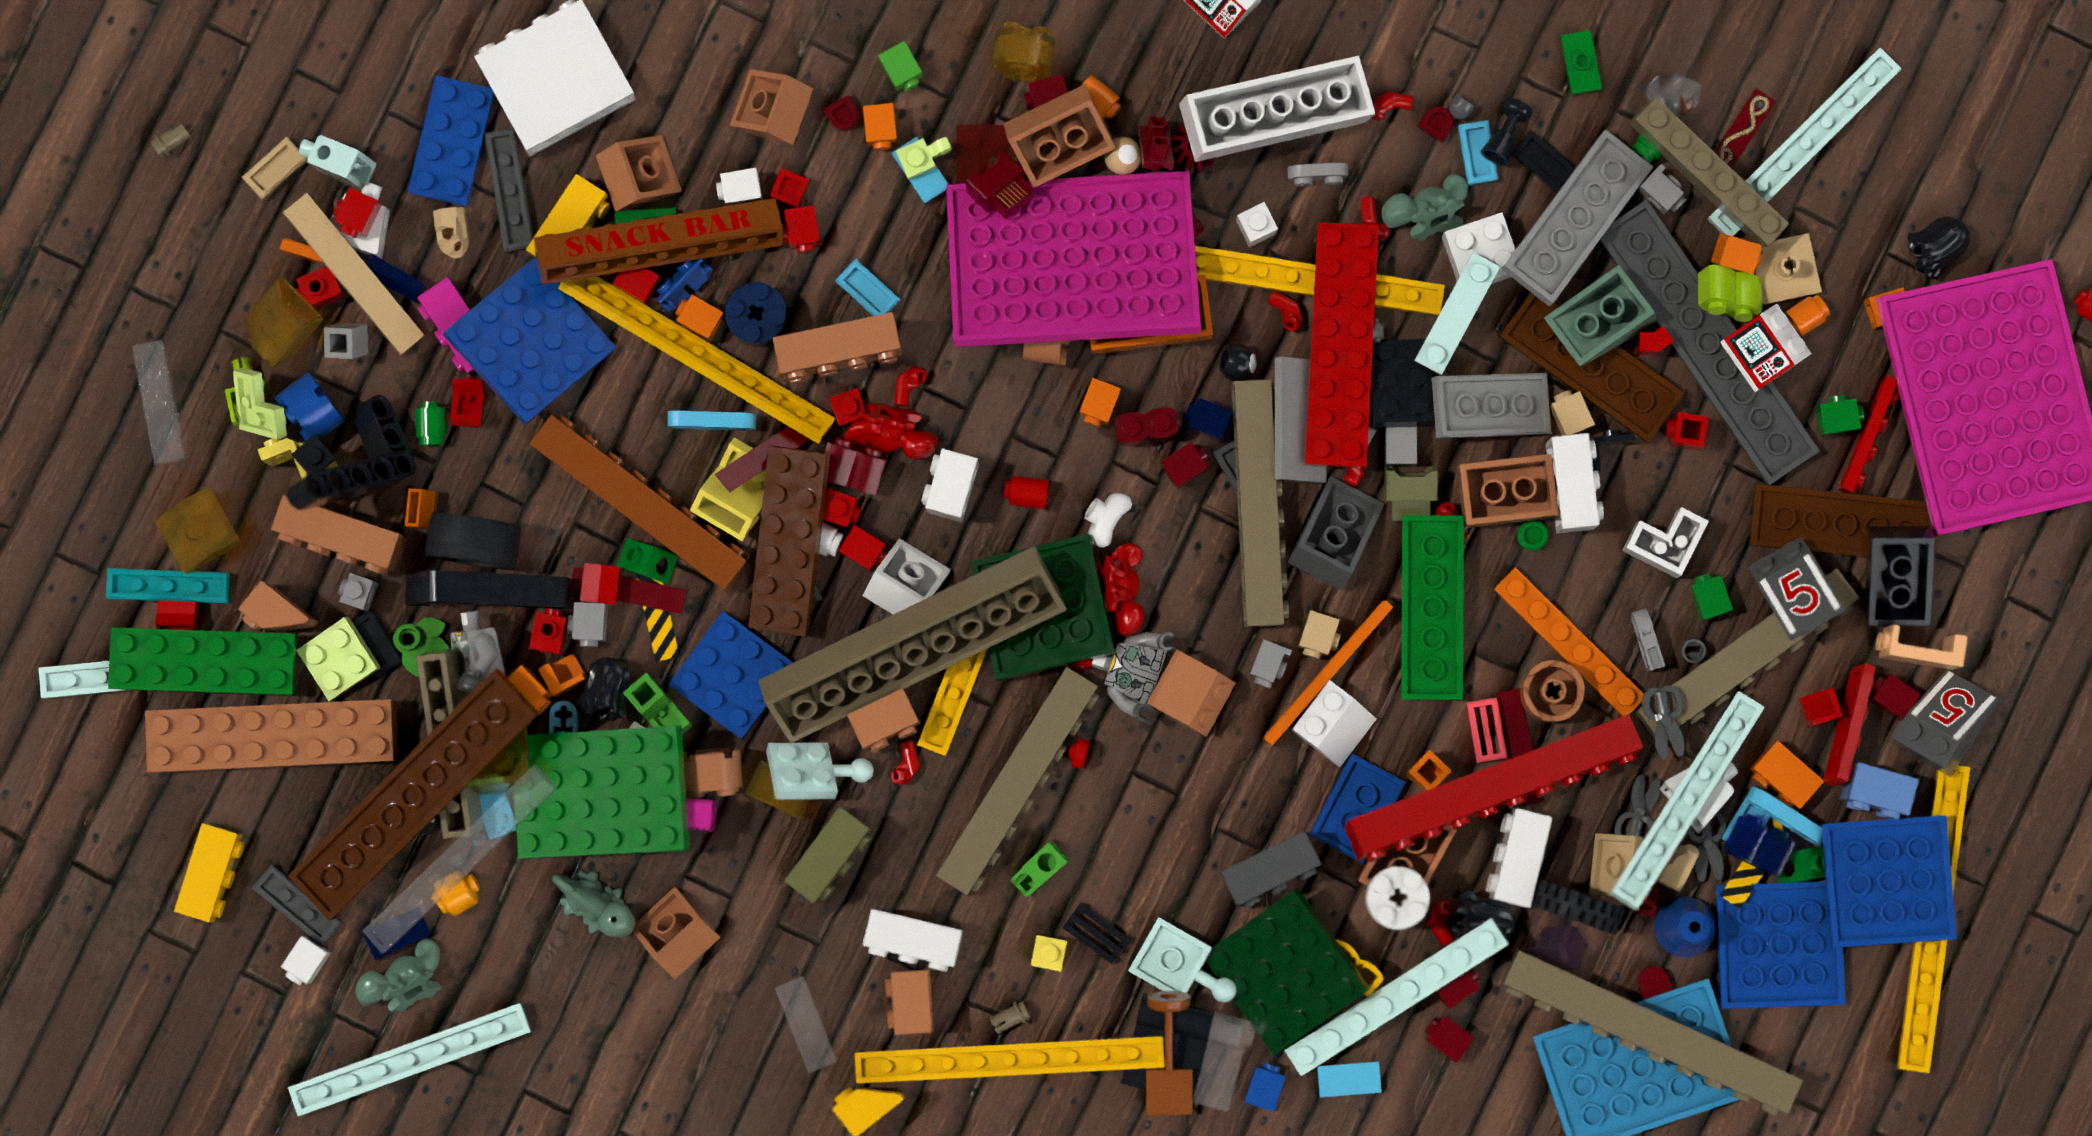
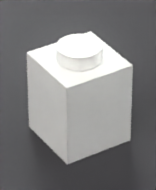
(739, 187)
(1256, 224)
(305, 960)

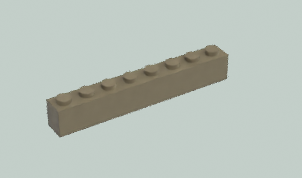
(1258, 505)
(1738, 662)
(1017, 781)

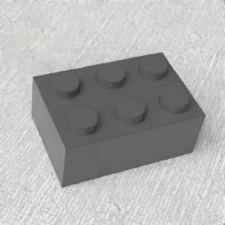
(1271, 870)

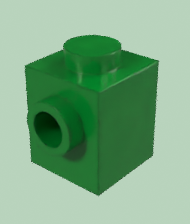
(1839, 416)

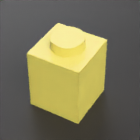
(1048, 953)

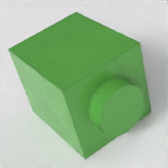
(901, 67)

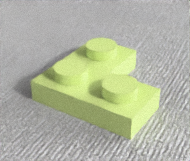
(252, 410)

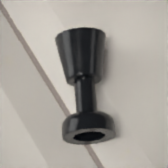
(1501, 142)

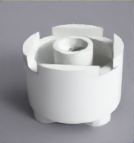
(1410, 910)

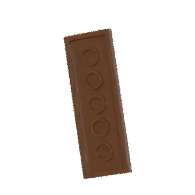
(1611, 382)
(1826, 519)
(789, 540)

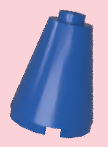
(1673, 922)

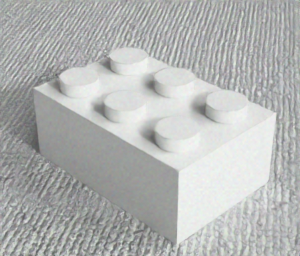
(1575, 483)
(1518, 857)
(912, 939)

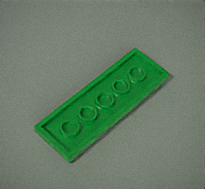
(1432, 607)
(202, 661)

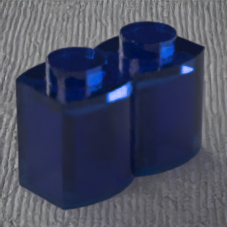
(1758, 845)

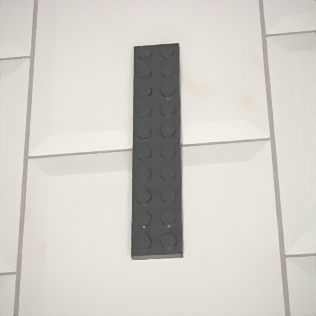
(1669, 284)

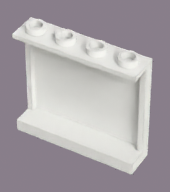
(554, 76)

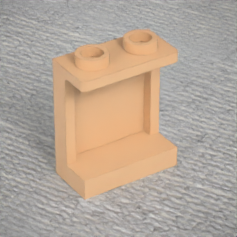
(1949, 658)

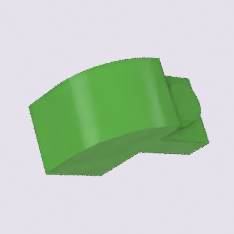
(655, 704)

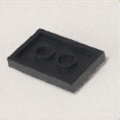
(1400, 385)

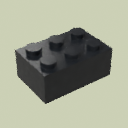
(1899, 575)

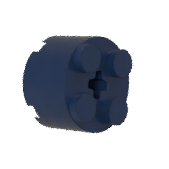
(740, 308)

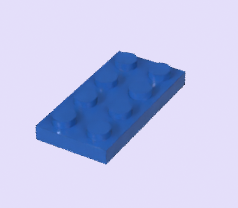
(451, 141)

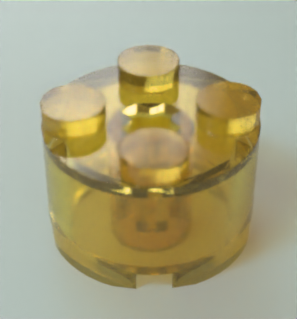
(1023, 52)

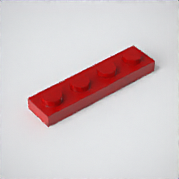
(1874, 423)
(1847, 733)

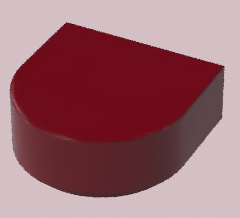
(843, 114)
(1437, 123)
(1650, 903)
(1653, 982)

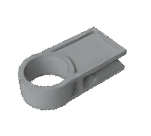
(1647, 639)

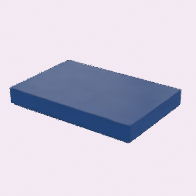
(1357, 792)

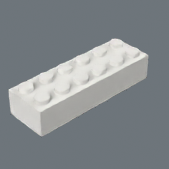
(1276, 108)

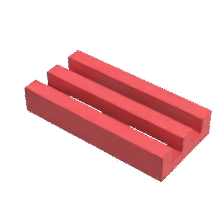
(1485, 725)

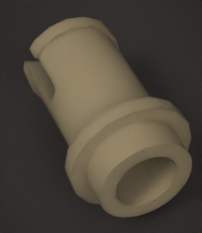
(170, 139)
(1010, 1017)

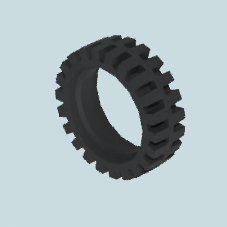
(1577, 906)

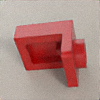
(467, 402)

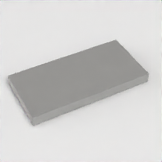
(1491, 405)
(1291, 417)

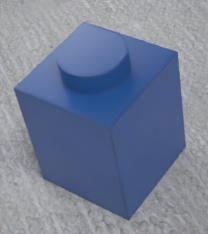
(1265, 1087)

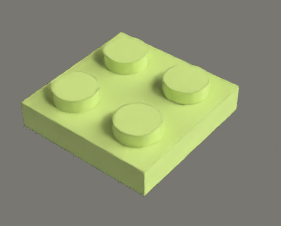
(338, 658)

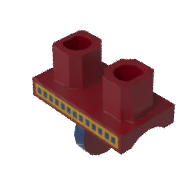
(1156, 144)

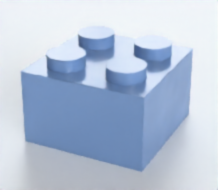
(1879, 790)

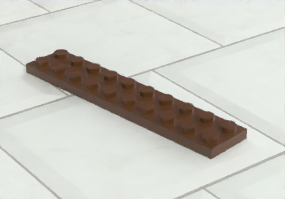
(413, 794)

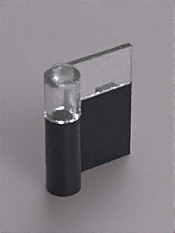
(1203, 1042)

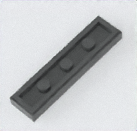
(509, 189)

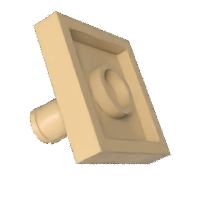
(1788, 270)
(1610, 859)

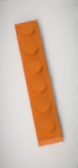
(1569, 642)

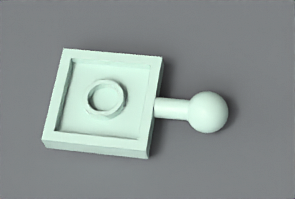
(808, 771)
(1175, 960)

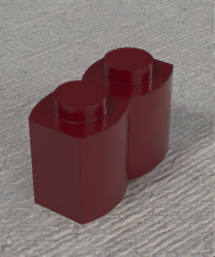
(1155, 425)
(855, 466)

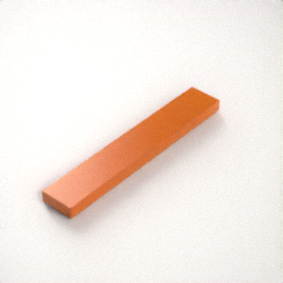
(1327, 672)

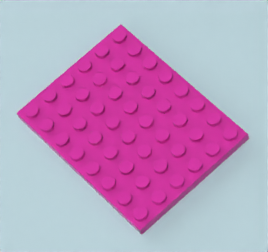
(1075, 262)
(1991, 396)

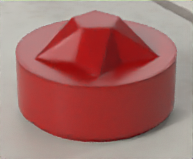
(1078, 753)

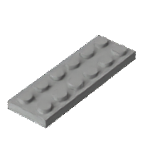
(1577, 217)

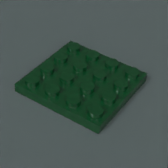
(1070, 636)
(1286, 971)

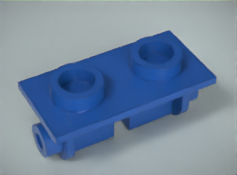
(673, 289)

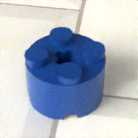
(309, 408)

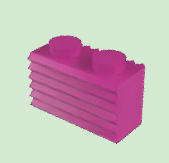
(701, 814)

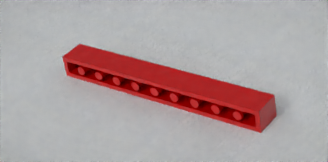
(1493, 788)

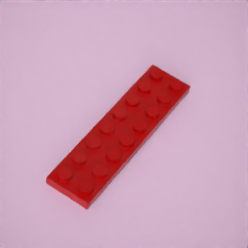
(1342, 345)

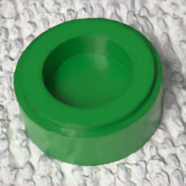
(1532, 535)

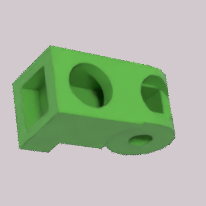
(1039, 868)

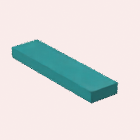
(168, 585)

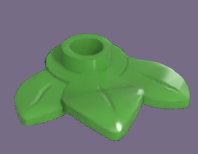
(426, 639)

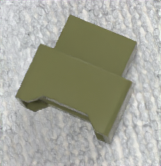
(1410, 491)

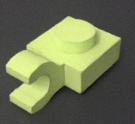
(919, 157)

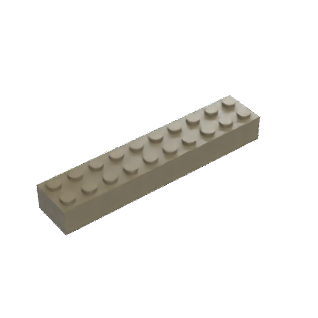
(912, 644)

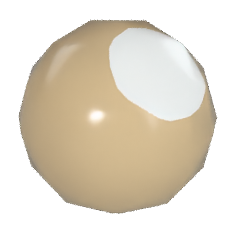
(1124, 157)

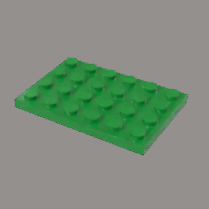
(611, 794)

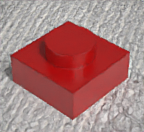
(789, 188)
(847, 407)

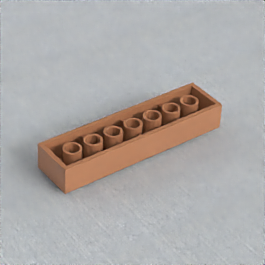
(271, 736)

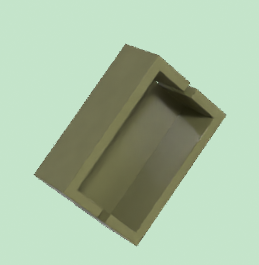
(829, 856)

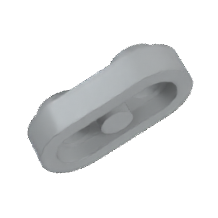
(1329, 172)

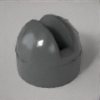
(1460, 107)
(1693, 656)

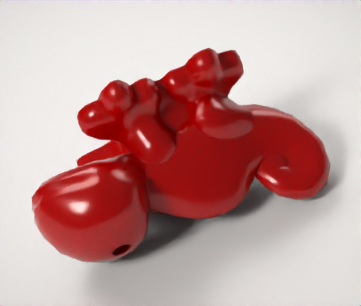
(891, 430)
(1121, 586)

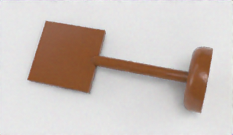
(1169, 1089)

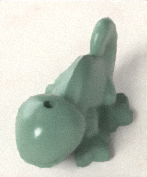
(1431, 208)
(599, 906)
(404, 980)

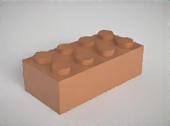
(837, 347)
(337, 533)

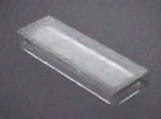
(806, 1024)

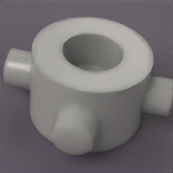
(1378, 333)

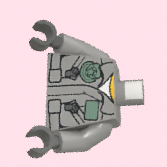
(477, 651)
(1135, 671)

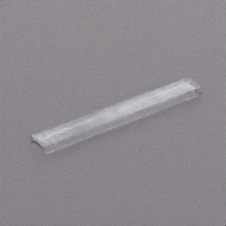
(459, 859)

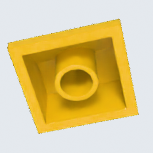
(864, 1107)

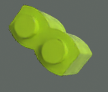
(1729, 292)

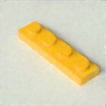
(950, 704)

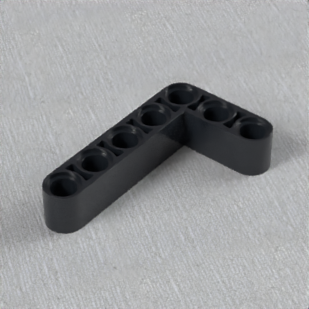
(387, 464)
(489, 589)

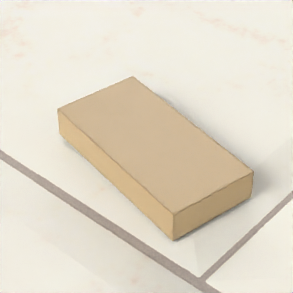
(274, 168)

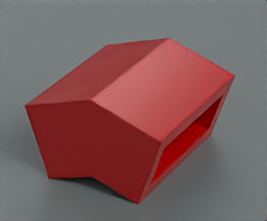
(1652, 342)
(600, 584)
(177, 615)

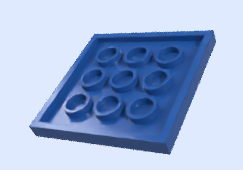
(529, 342)
(1888, 881)
(1778, 948)

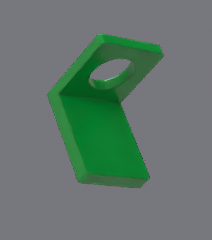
(644, 558)
(1807, 865)

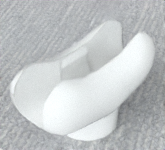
(1105, 517)

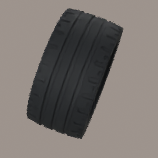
(473, 541)

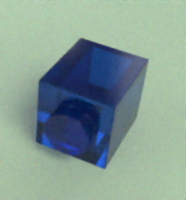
(1208, 419)

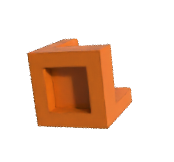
(563, 675)

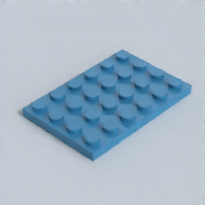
(1623, 1092)

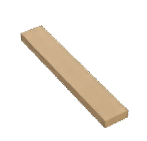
(353, 273)

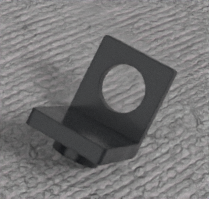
(1609, 437)

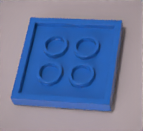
(725, 674)

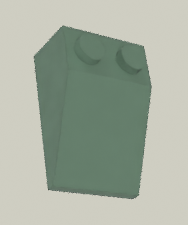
(1601, 317)

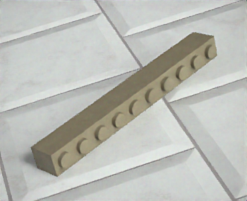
(1651, 1032)

